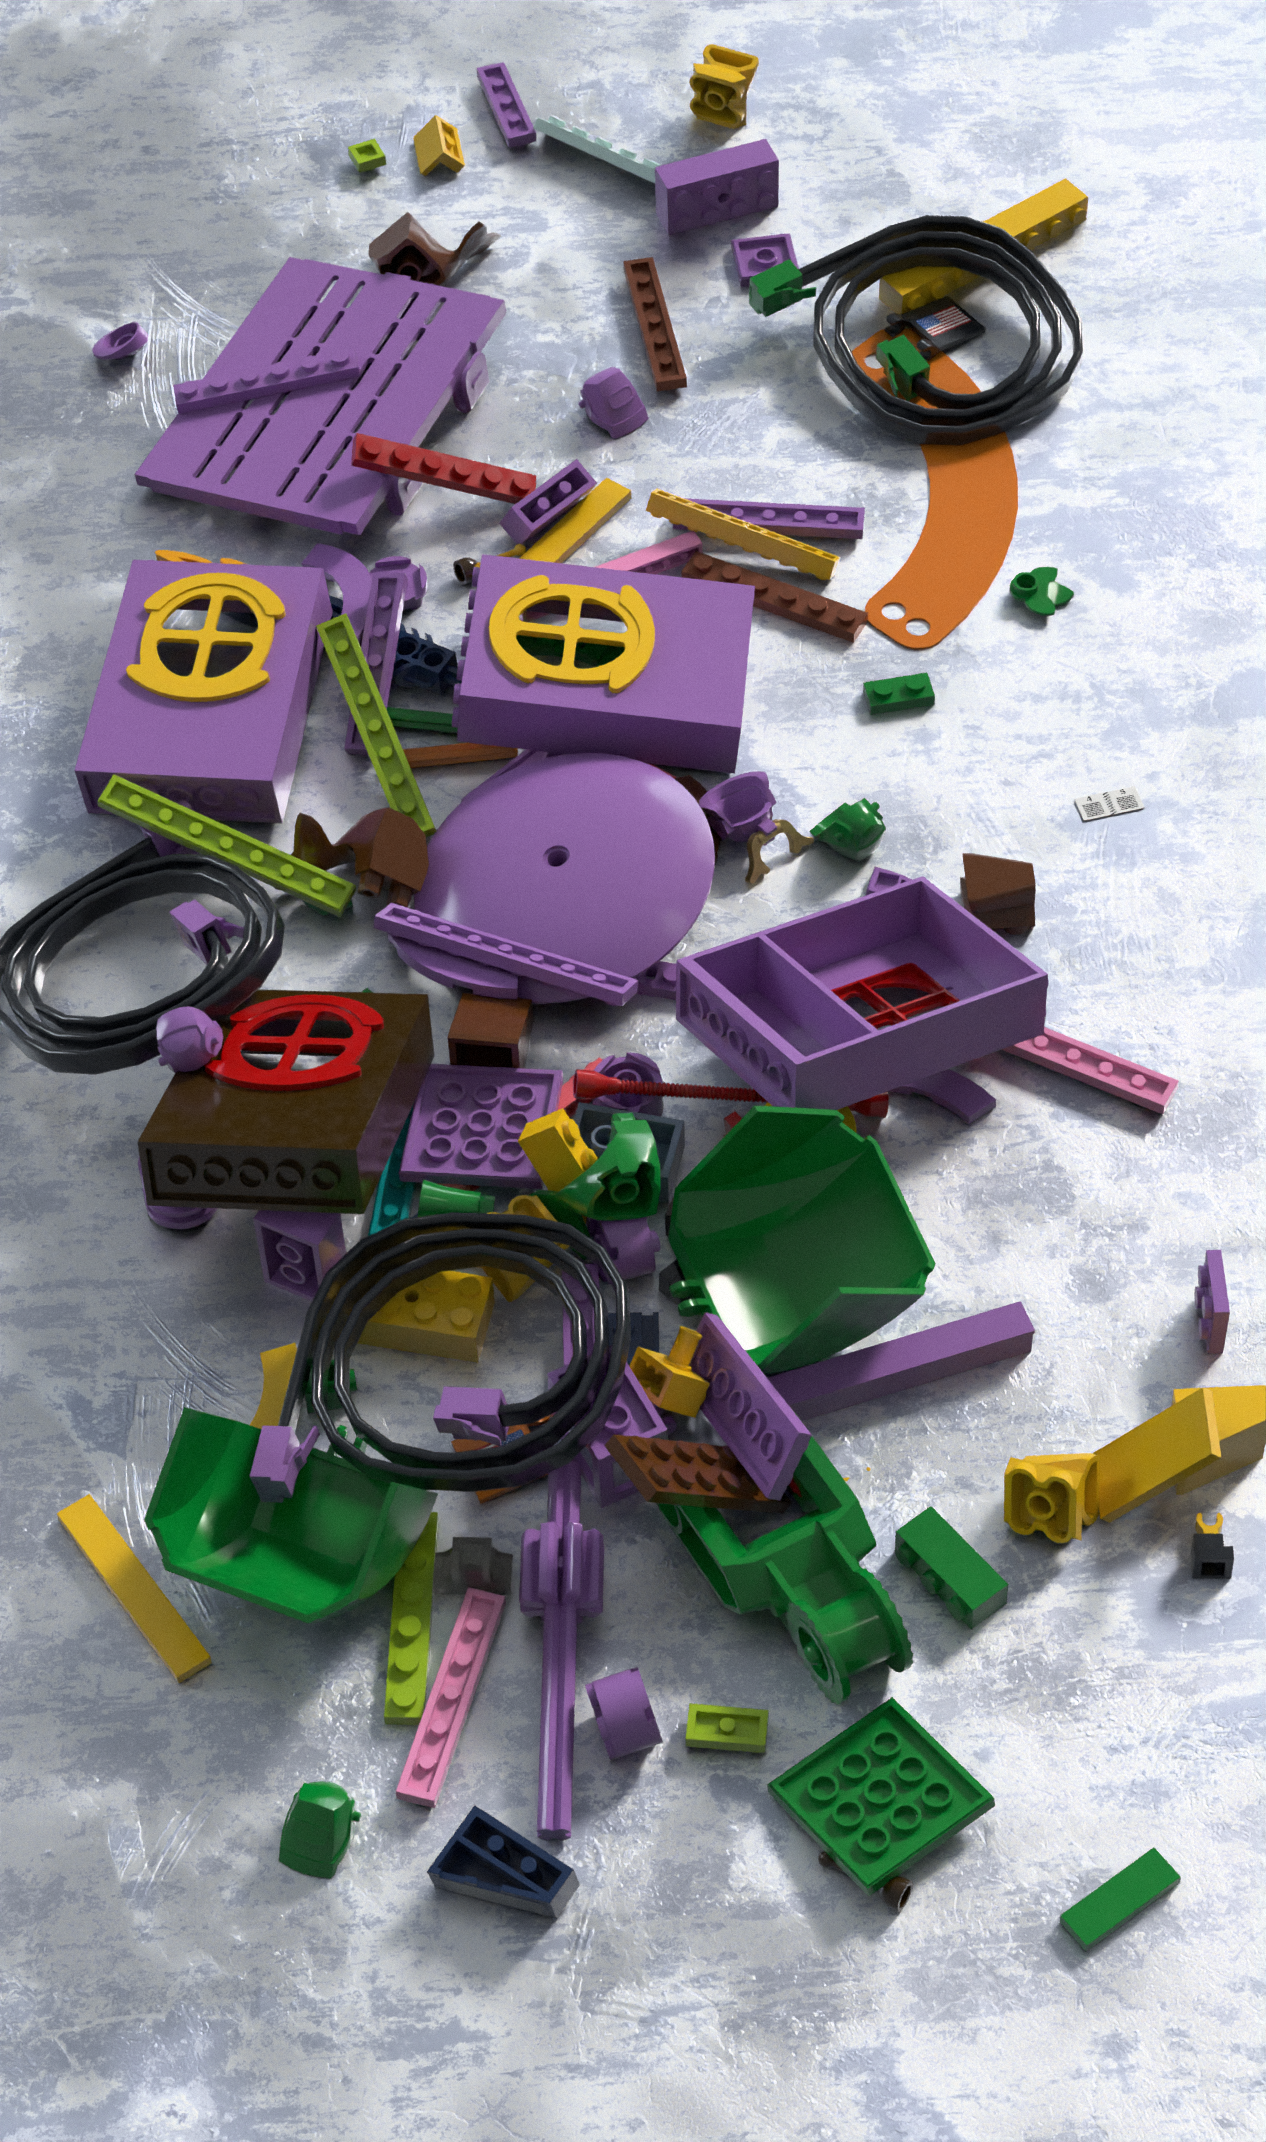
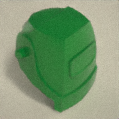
(852, 829)
(318, 1829)

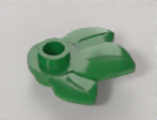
(1040, 590)

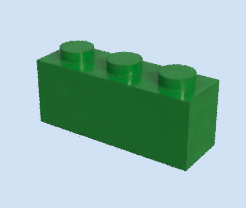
(950, 1568)

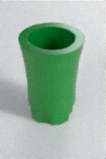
(442, 1199)

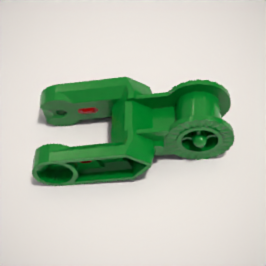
(805, 1576)

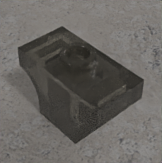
(475, 1565)

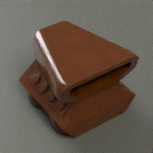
(999, 892)

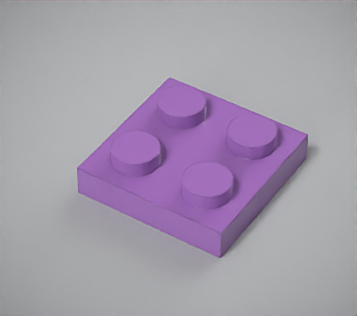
(1213, 1299)

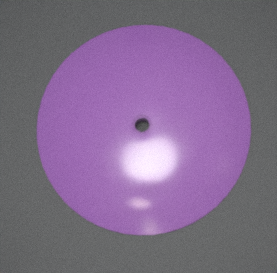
(575, 861)

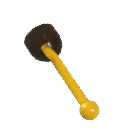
(464, 567)

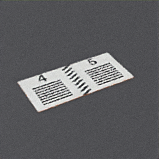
(1109, 803)

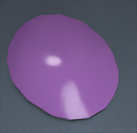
(121, 342)

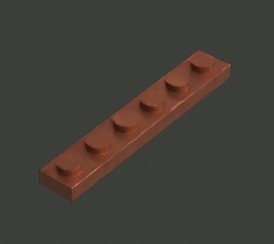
(655, 324)
(782, 598)

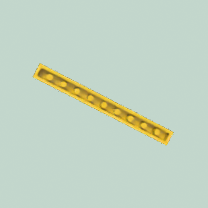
(741, 533)

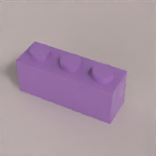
(548, 502)

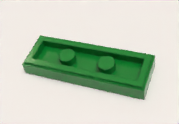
(1119, 1899)

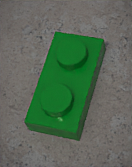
(898, 693)

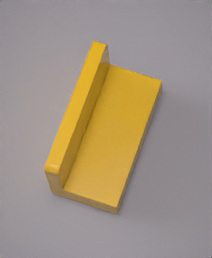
(438, 144)

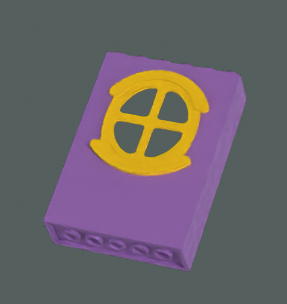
(661, 702)
(196, 738)

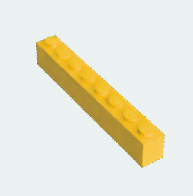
(1029, 222)

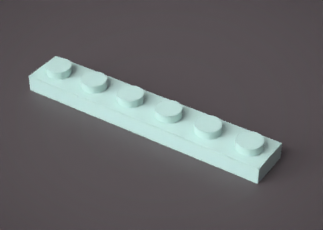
(599, 148)

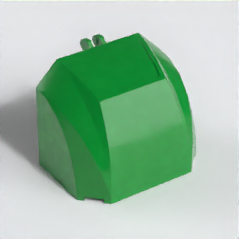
(796, 1237)
(296, 1557)

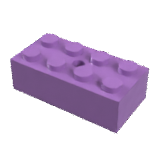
(717, 186)

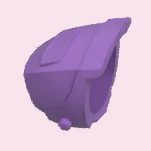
(613, 402)
(187, 1039)

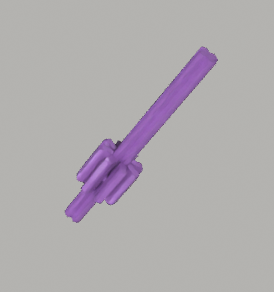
(562, 1585)

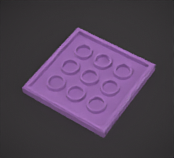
(471, 1122)

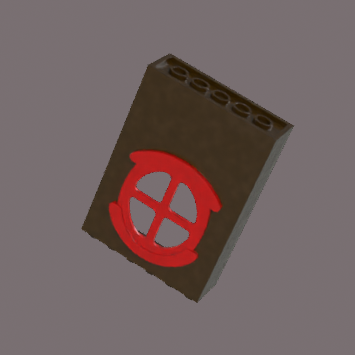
(283, 1134)

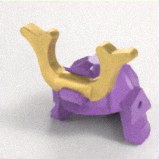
(744, 813)

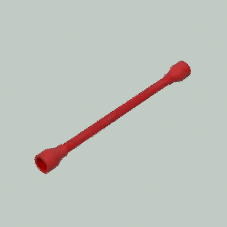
(592, 1084)

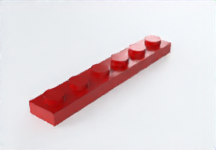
(441, 469)

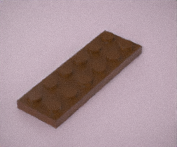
(690, 1474)

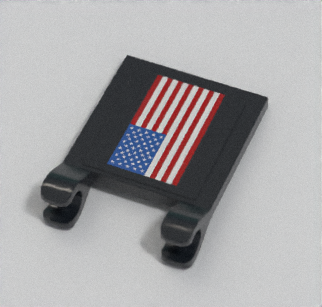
(938, 324)

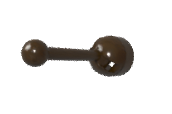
(893, 1894)

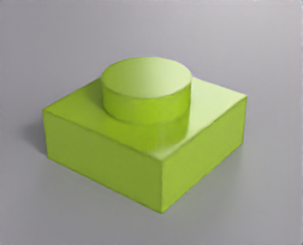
(367, 155)

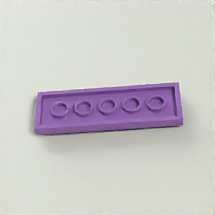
(748, 1409)

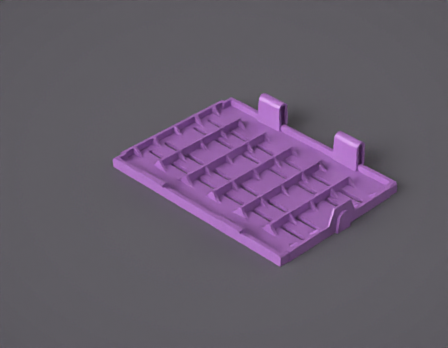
(441, 366)

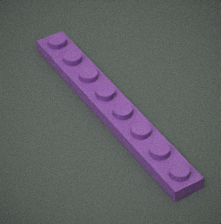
(506, 954)

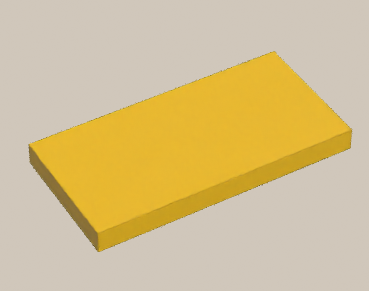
(1158, 1454)

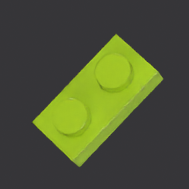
(727, 1728)

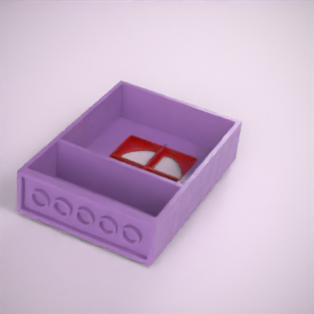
(781, 1014)

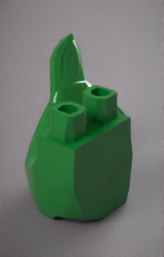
(617, 1186)

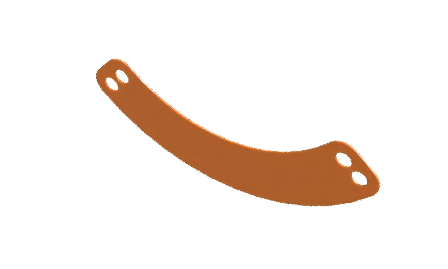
(966, 520)

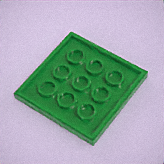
(880, 1796)

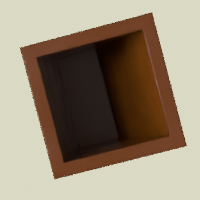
(491, 1032)

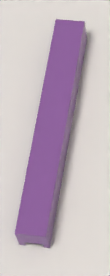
(906, 1362)

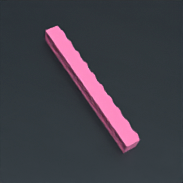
(648, 560)

